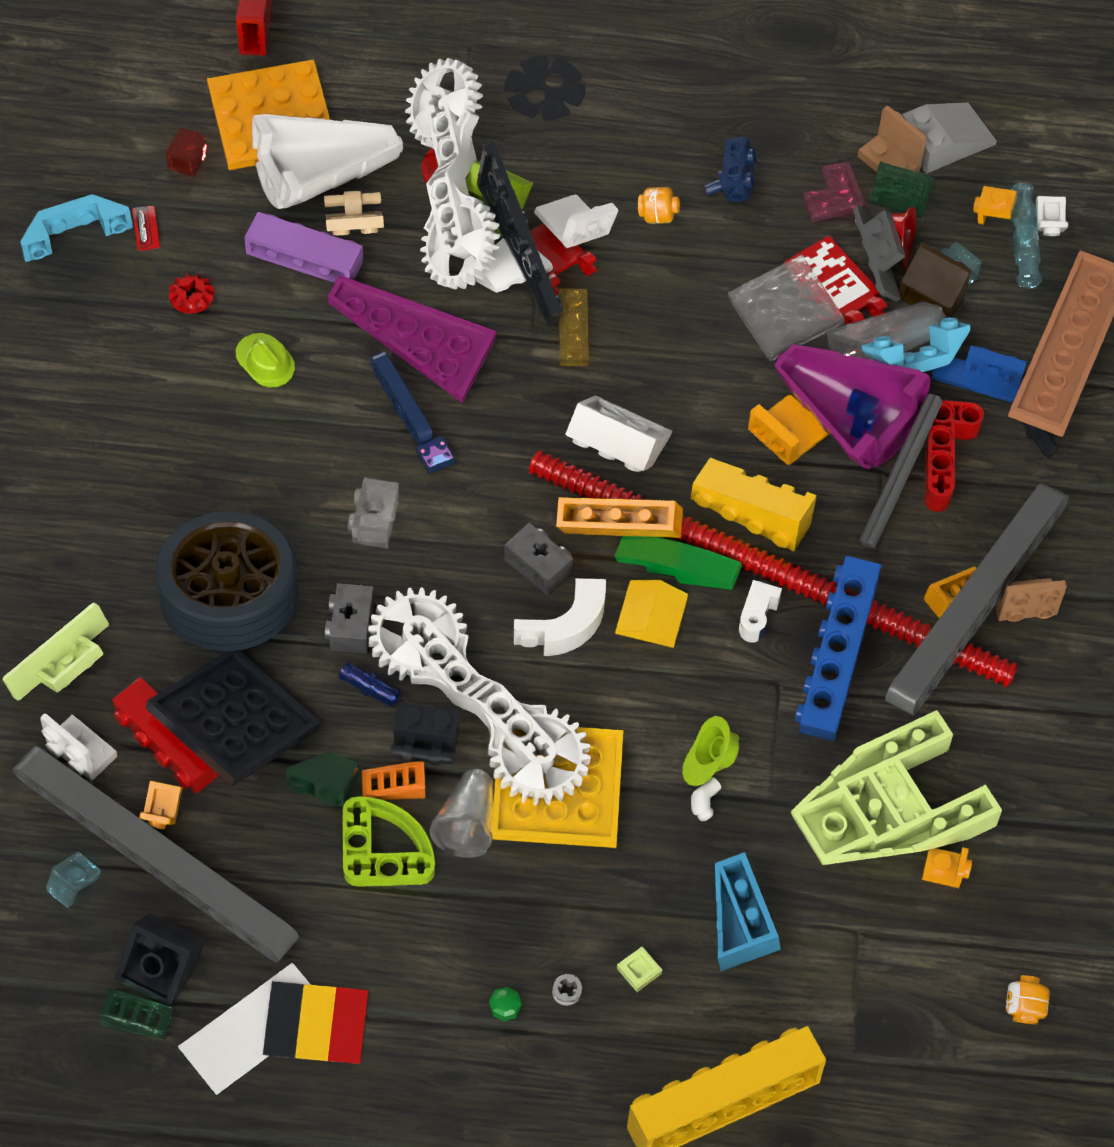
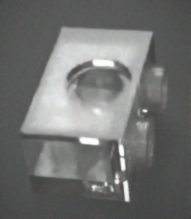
(377, 527)

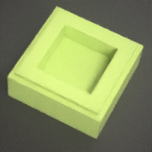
(639, 969)

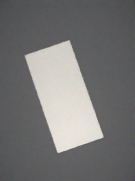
(236, 1038)

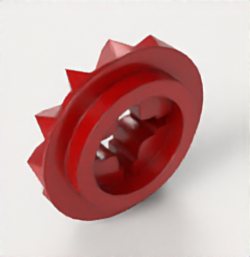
(197, 301)

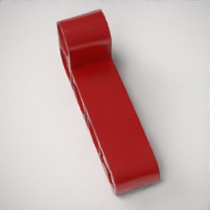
(946, 431)

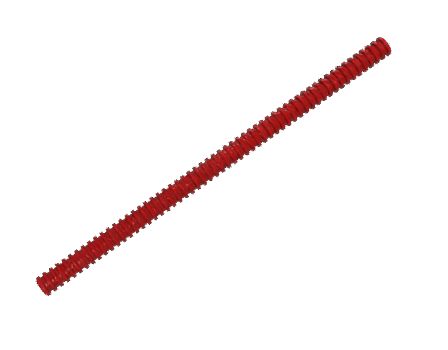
(770, 567)

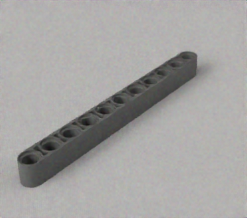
(976, 599)
(156, 854)

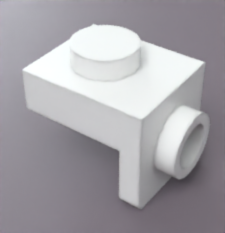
(1051, 215)

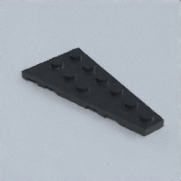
(514, 225)

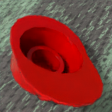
(906, 227)

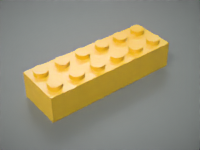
(728, 1091)

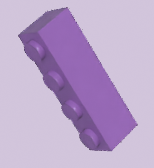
(303, 248)

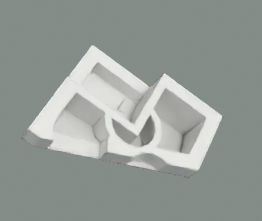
(505, 270)

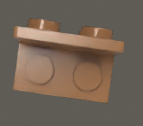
(895, 144)
(1031, 599)

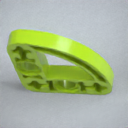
(364, 856)

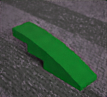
(685, 562)

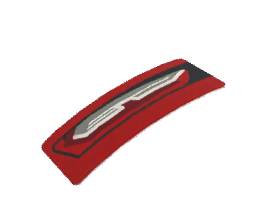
(145, 228)

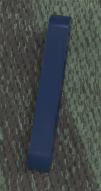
(401, 398)

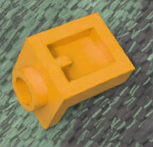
(946, 867)

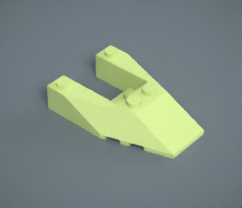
(877, 810)

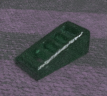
(128, 1000)

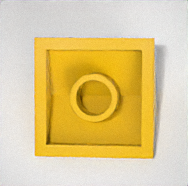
(652, 612)

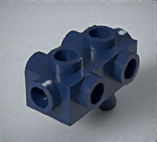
(737, 171)

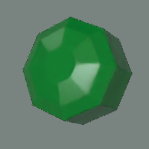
(505, 1004)

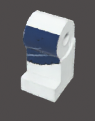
(753, 617)

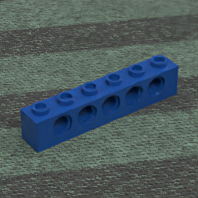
(825, 722)

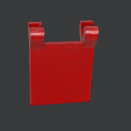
(560, 256)

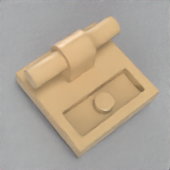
(353, 217)

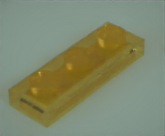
(573, 328)

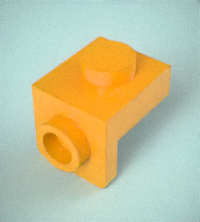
(995, 203)
(161, 804)

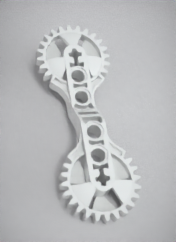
(457, 221)
(479, 696)

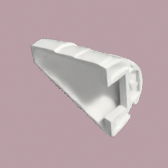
(315, 154)

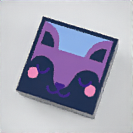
(435, 455)

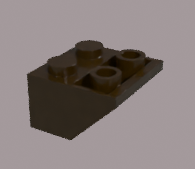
(935, 280)

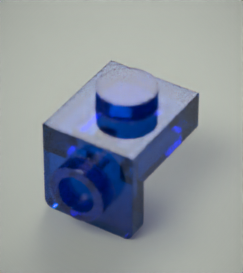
(864, 410)

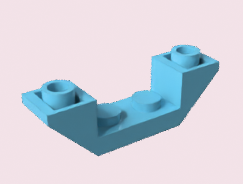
(82, 211)
(944, 344)

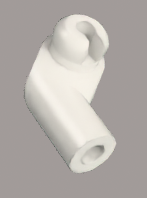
(701, 799)

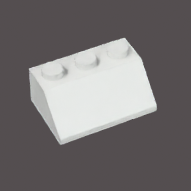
(617, 433)

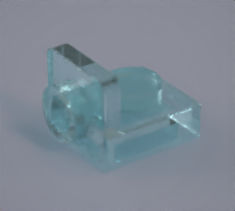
(71, 877)

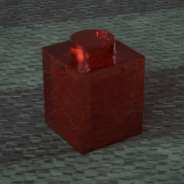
(186, 152)

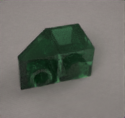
(325, 777)

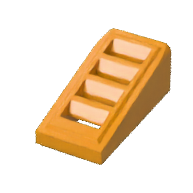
(937, 594)

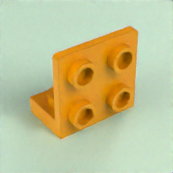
(786, 429)

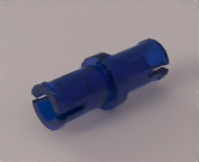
(369, 684)

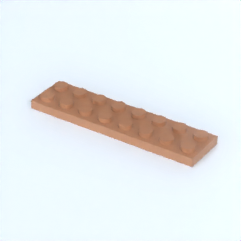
(1067, 347)

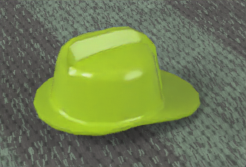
(265, 360)
(711, 752)

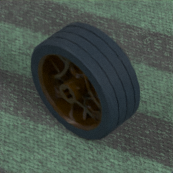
(226, 599)

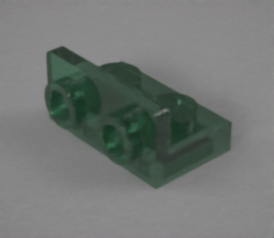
(900, 189)

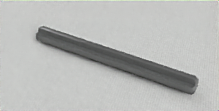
(900, 471)

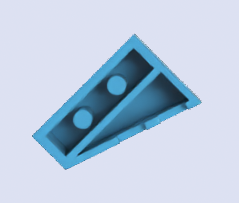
(742, 915)

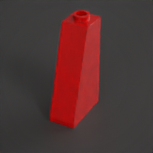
(253, 26)

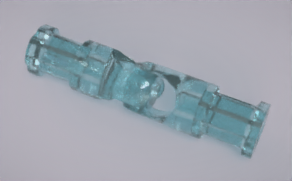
(1025, 220)

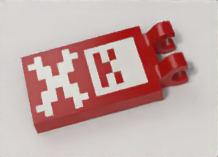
(843, 280)

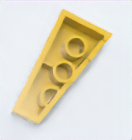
(755, 503)

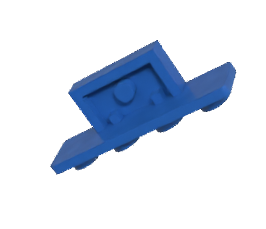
(984, 373)

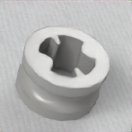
(569, 980)

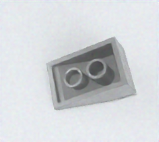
(951, 133)

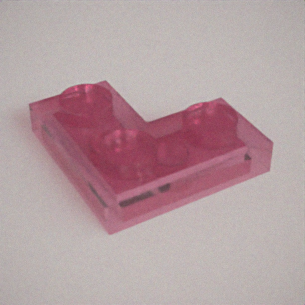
(838, 198)

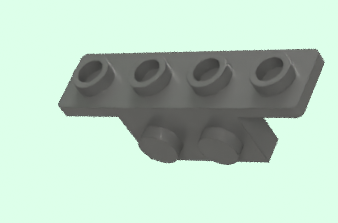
(882, 247)

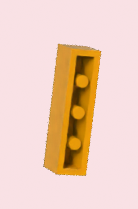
(619, 517)

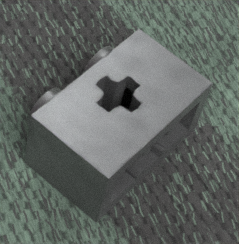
(538, 558)
(357, 604)

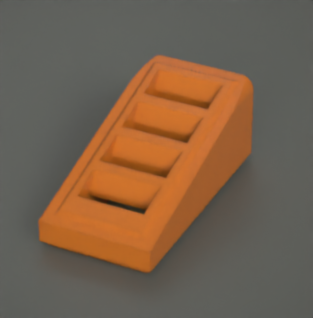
(395, 792)

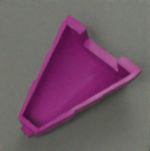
(824, 383)

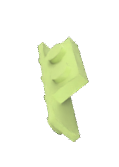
(61, 656)

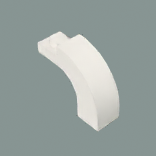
(570, 629)

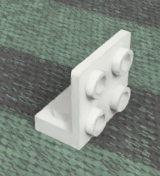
(574, 221)
(78, 745)

